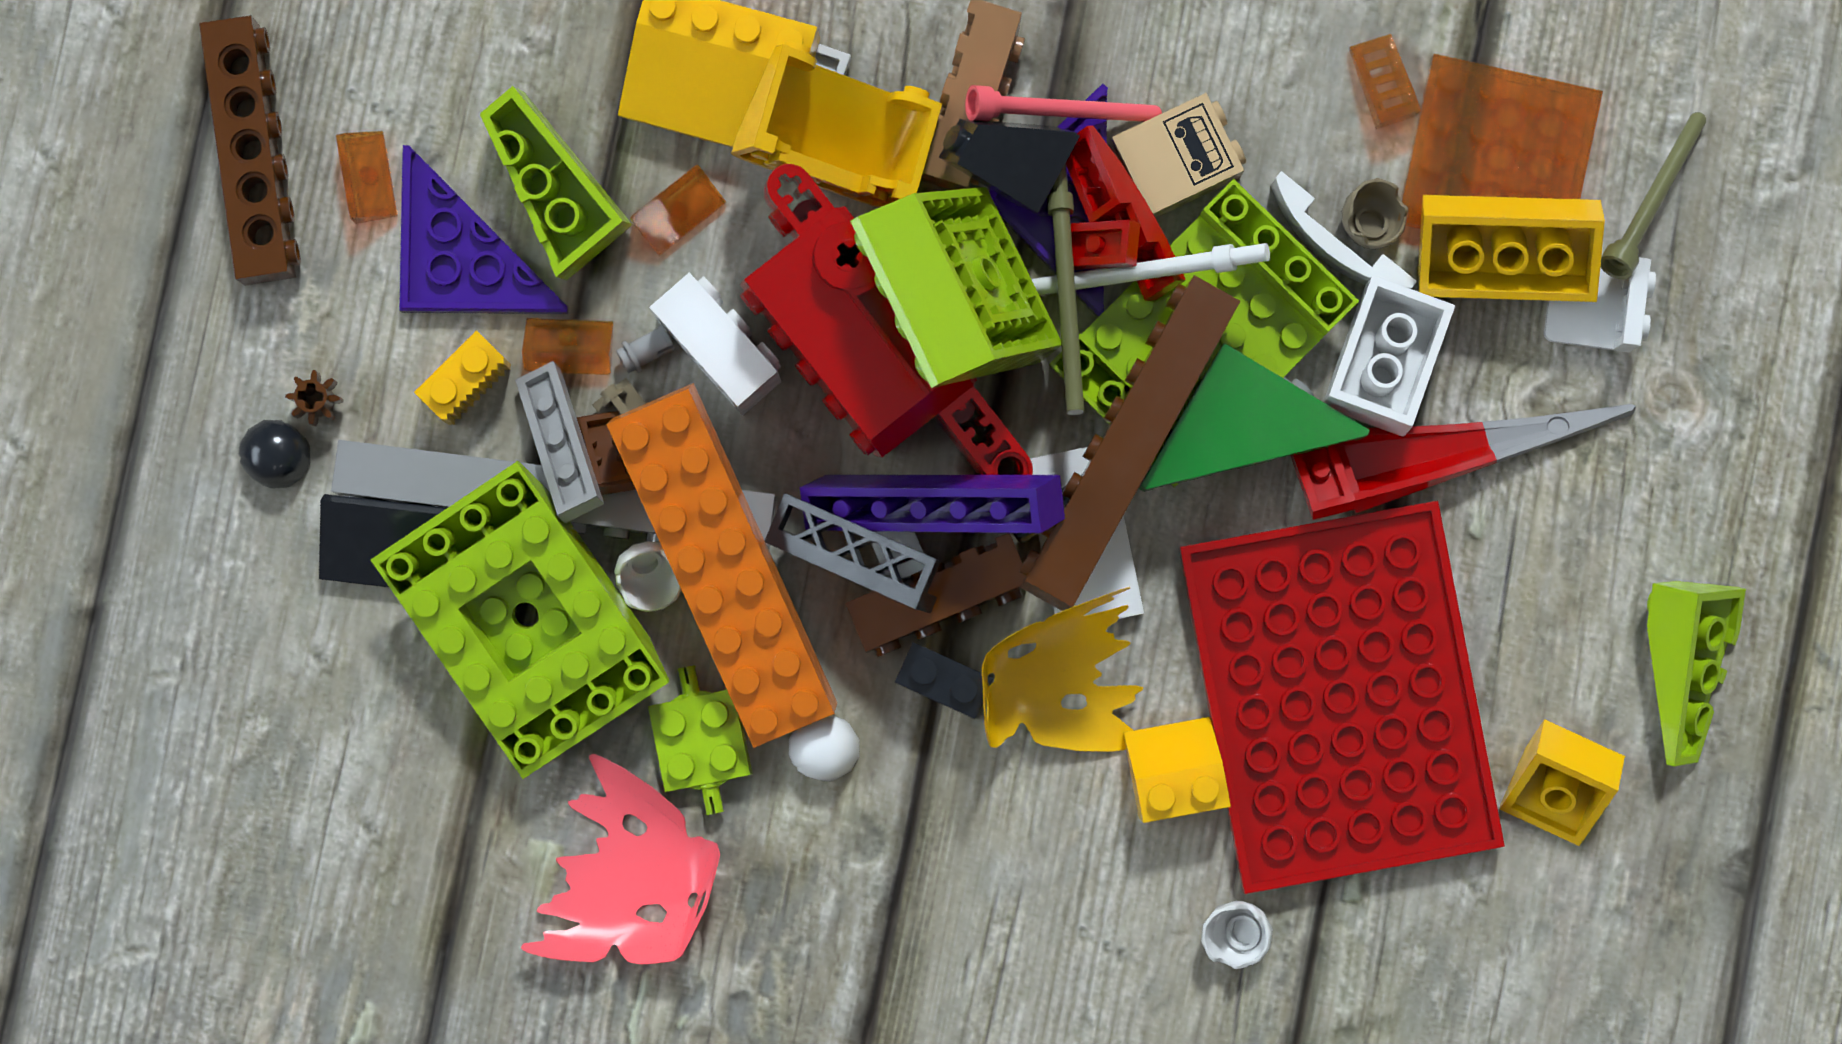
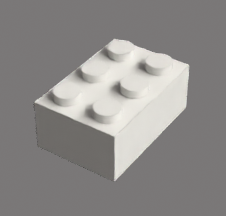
(717, 342)
(1388, 355)

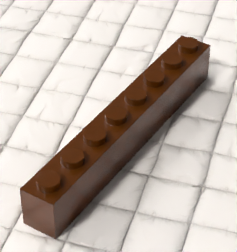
(1130, 442)

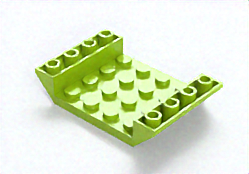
(1280, 312)

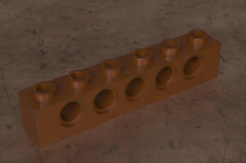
(222, 44)

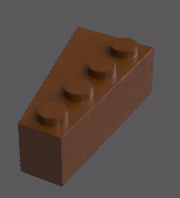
(960, 590)

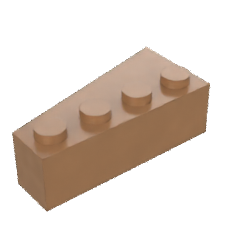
(979, 60)

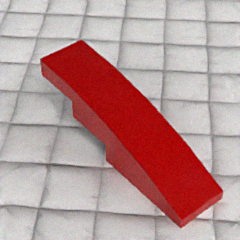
(1111, 196)

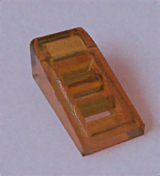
(1381, 116)

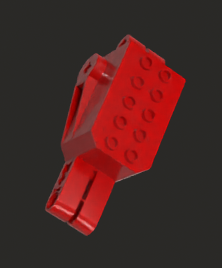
(850, 339)

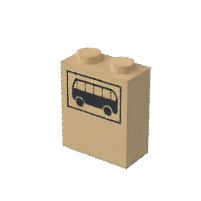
(1180, 154)

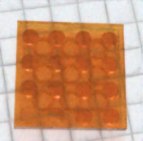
(1498, 135)

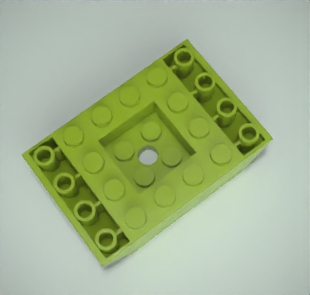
(956, 285)
(533, 683)

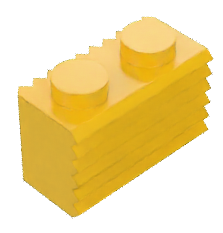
(462, 378)

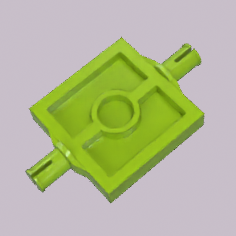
(699, 740)

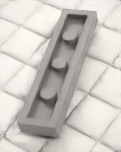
(559, 442)

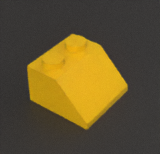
(1176, 769)
(1563, 782)

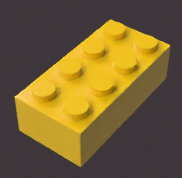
(1510, 248)

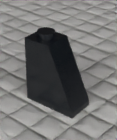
(1010, 157)

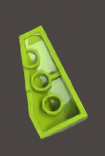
(1687, 642)

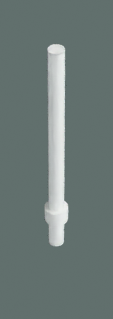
(1221, 258)

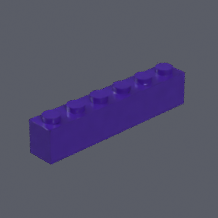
(940, 502)

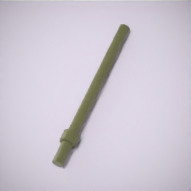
(1060, 207)

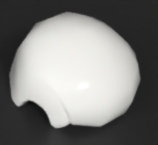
(646, 577)
(824, 749)
(1237, 934)

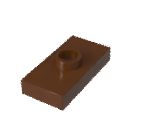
(603, 454)

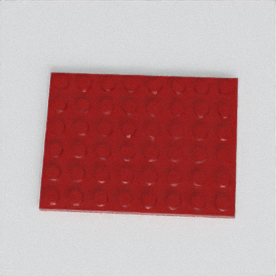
(1341, 697)

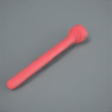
(984, 104)

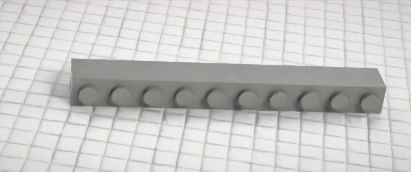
(445, 478)

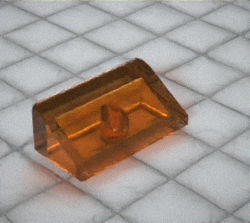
(366, 176)
(678, 210)
(571, 344)

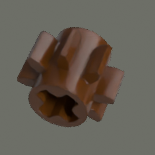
(307, 388)

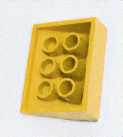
(701, 64)

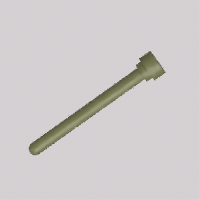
(1622, 256)

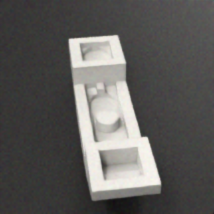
(1294, 202)

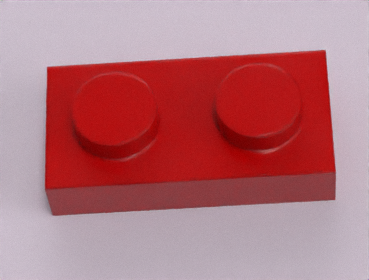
(1105, 244)

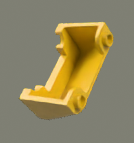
(837, 128)

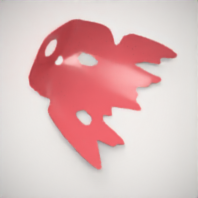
(630, 873)

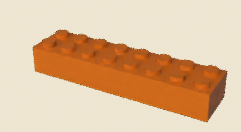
(723, 565)

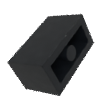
(942, 680)

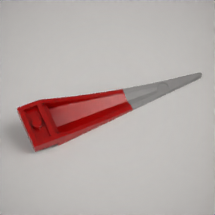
(1392, 466)

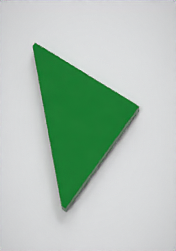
(1245, 419)

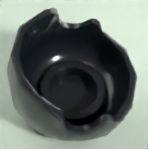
(274, 454)

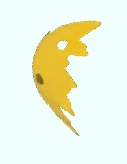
(1061, 664)

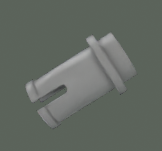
(645, 349)

